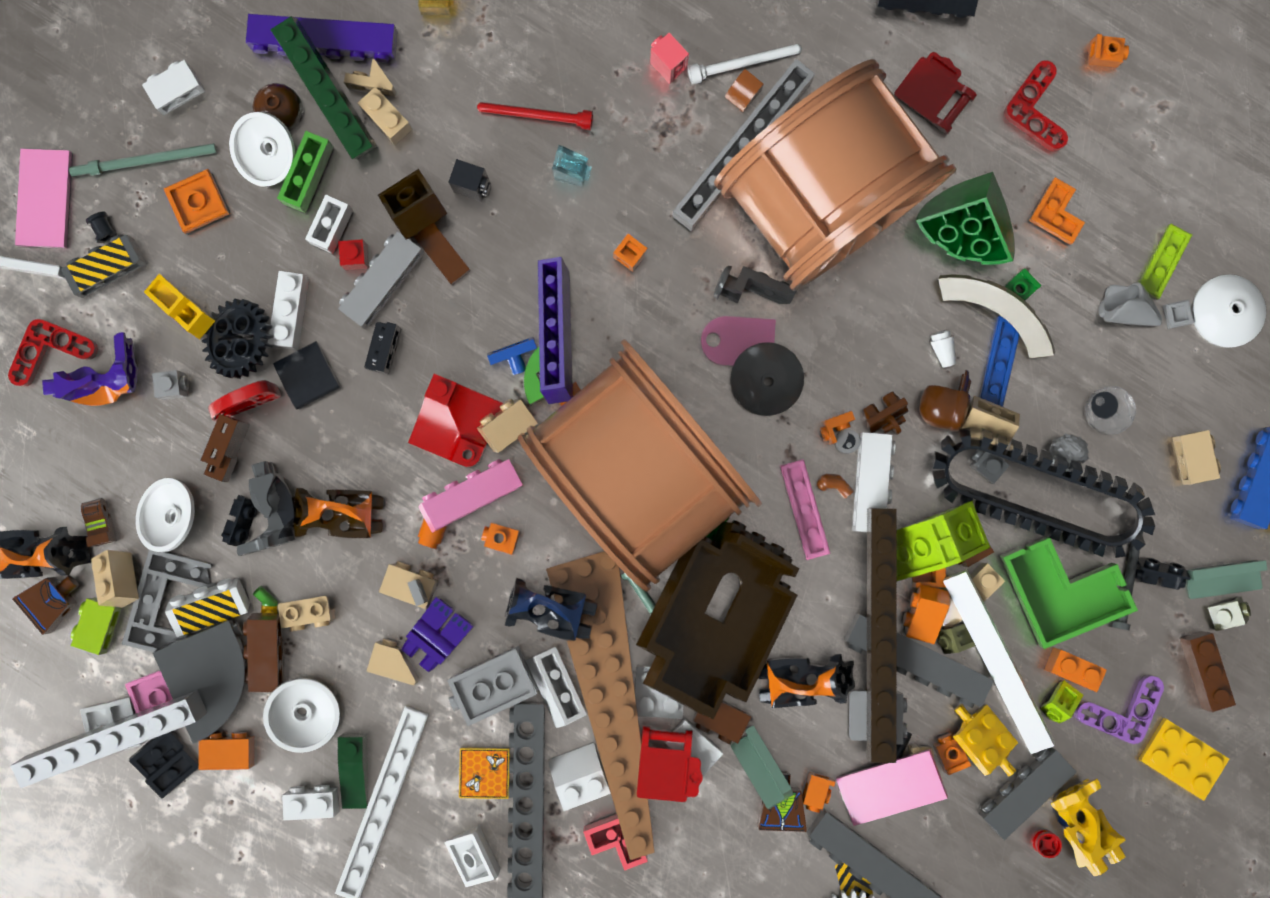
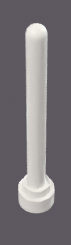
(699, 72)

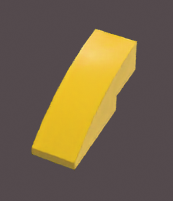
(179, 306)

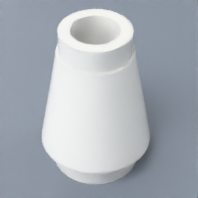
(944, 347)

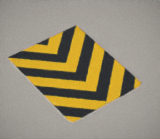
(848, 881)

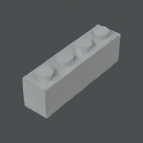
(380, 280)

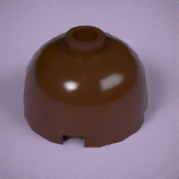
(280, 102)

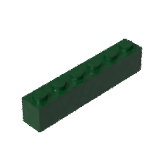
(323, 87)

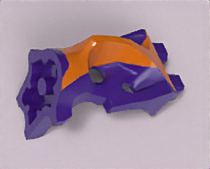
(95, 389)

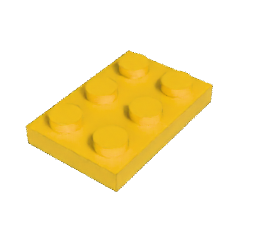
(1183, 759)

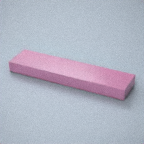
(805, 509)

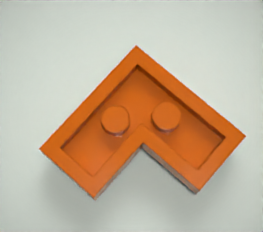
(1051, 213)

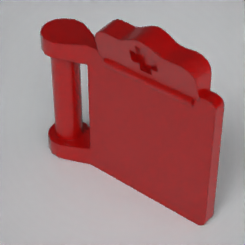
(930, 88)
(668, 772)

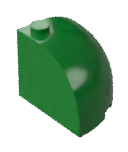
(970, 222)

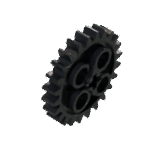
(240, 355)

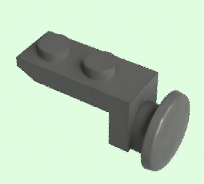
(755, 282)

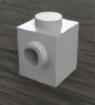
(170, 385)

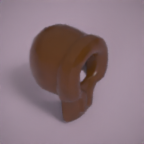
(945, 406)

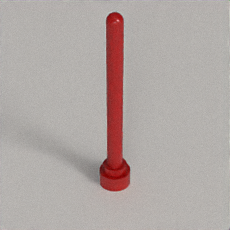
(581, 119)

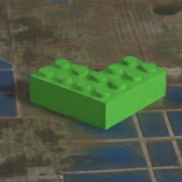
(1062, 606)

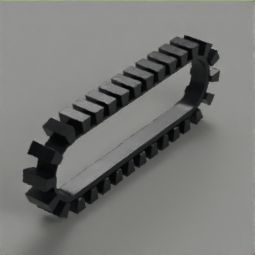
(1100, 541)

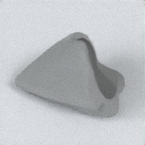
(1129, 306)

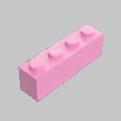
(469, 495)

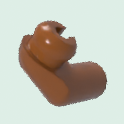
(835, 481)

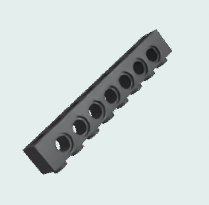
(535, 714)

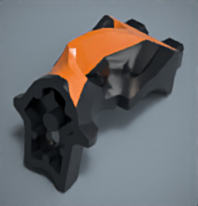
(40, 551)
(832, 681)

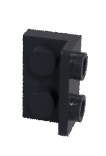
(382, 347)

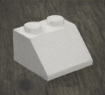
(578, 776)

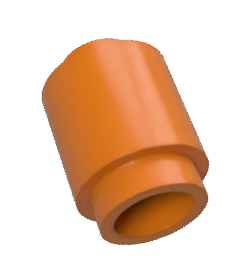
(428, 538)

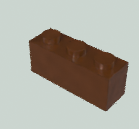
(263, 652)
(1207, 671)

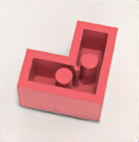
(607, 835)

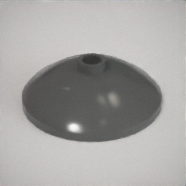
(767, 361)

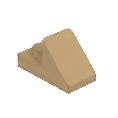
(361, 82)

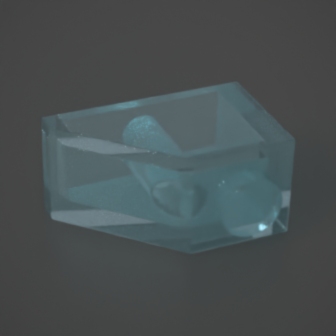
(571, 167)

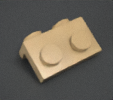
(305, 611)

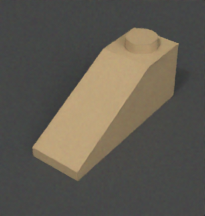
(986, 582)

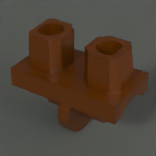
(890, 417)

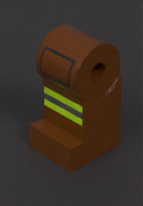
(98, 523)

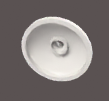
(252, 150)
(1215, 316)
(165, 515)
(298, 731)

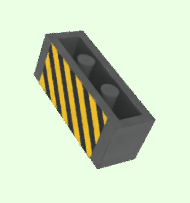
(103, 265)

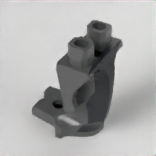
(275, 502)

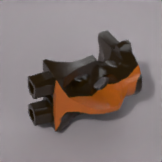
(355, 513)

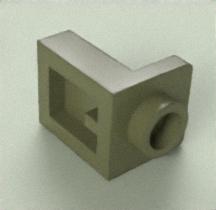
(955, 639)

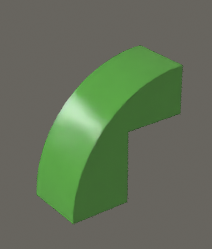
(531, 381)

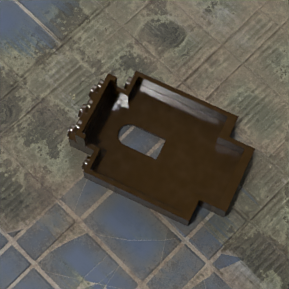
(700, 656)

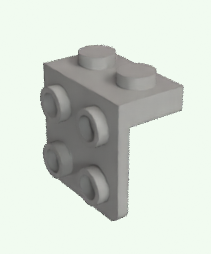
(858, 716)

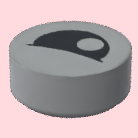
(847, 441)

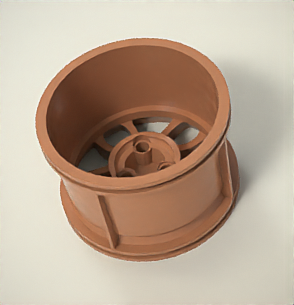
(833, 172)

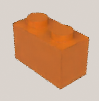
(926, 613)
(1075, 669)
(227, 752)

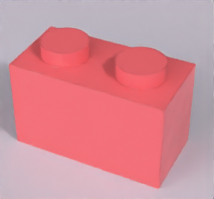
(668, 57)

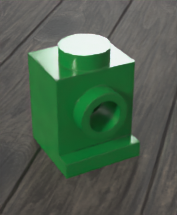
(1026, 283)

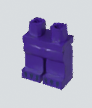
(433, 641)

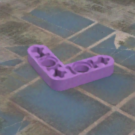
(1123, 723)

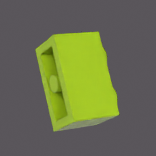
(95, 627)

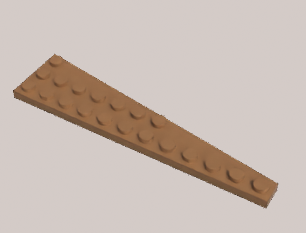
(608, 689)

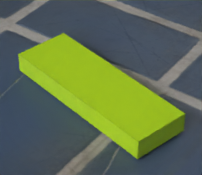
(1164, 260)

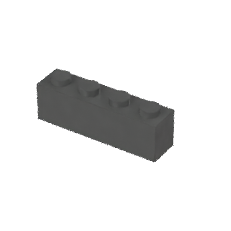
(1027, 792)

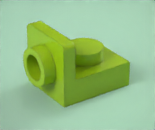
(1062, 702)

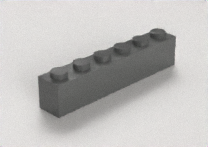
(928, 666)
(865, 859)

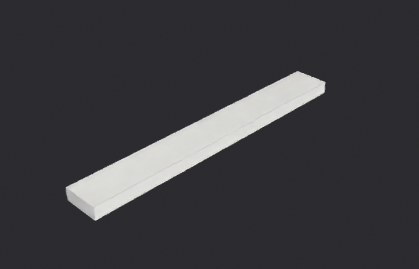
(998, 661)
(382, 803)

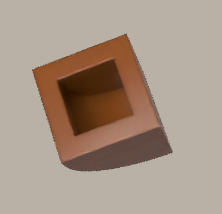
(744, 90)

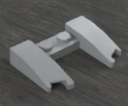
(158, 568)

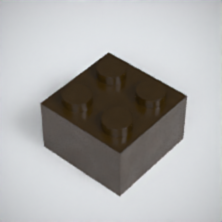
(412, 204)

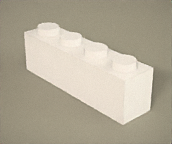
(872, 476)

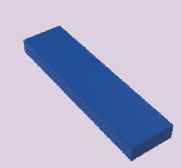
(999, 362)

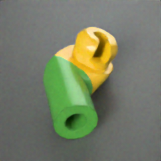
(268, 602)

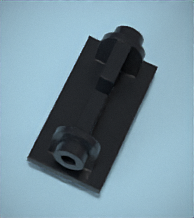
(237, 532)
(1172, 575)

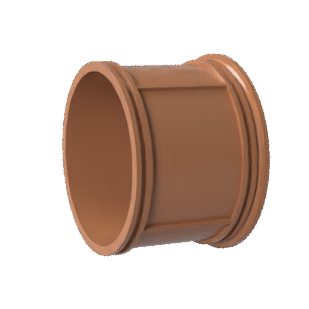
(636, 468)

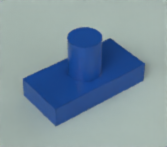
(513, 354)

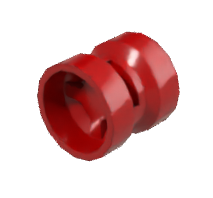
(1050, 847)

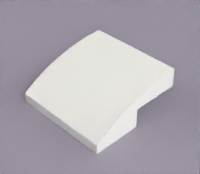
(106, 713)

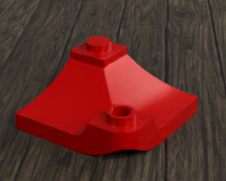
(451, 420)

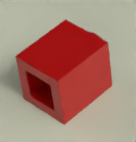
(353, 254)

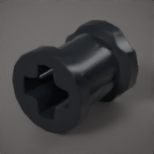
(101, 227)

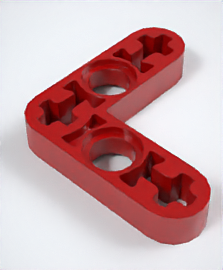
(1026, 106)
(41, 343)

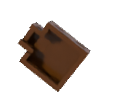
(227, 447)

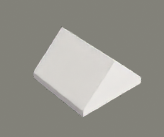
(473, 857)

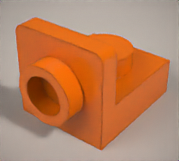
(839, 422)

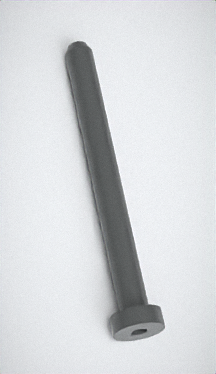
(1129, 579)

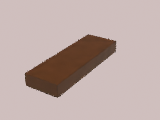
(442, 253)

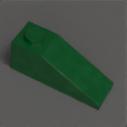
(353, 770)

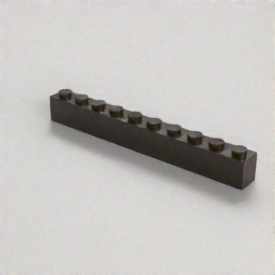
(881, 635)

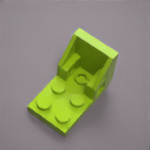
(939, 541)

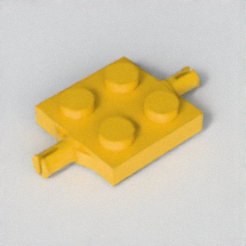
(985, 739)

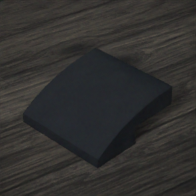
(306, 375)
(164, 763)

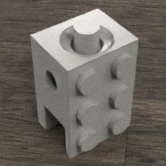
(492, 686)

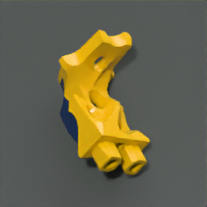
(1085, 837)

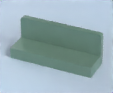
(1225, 579)
(761, 769)

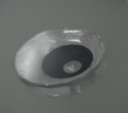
(1110, 410)

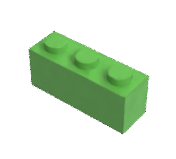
(305, 172)

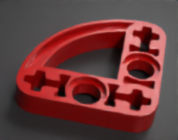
(244, 399)

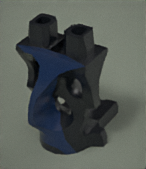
(565, 613)

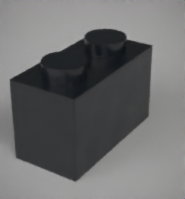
(469, 180)

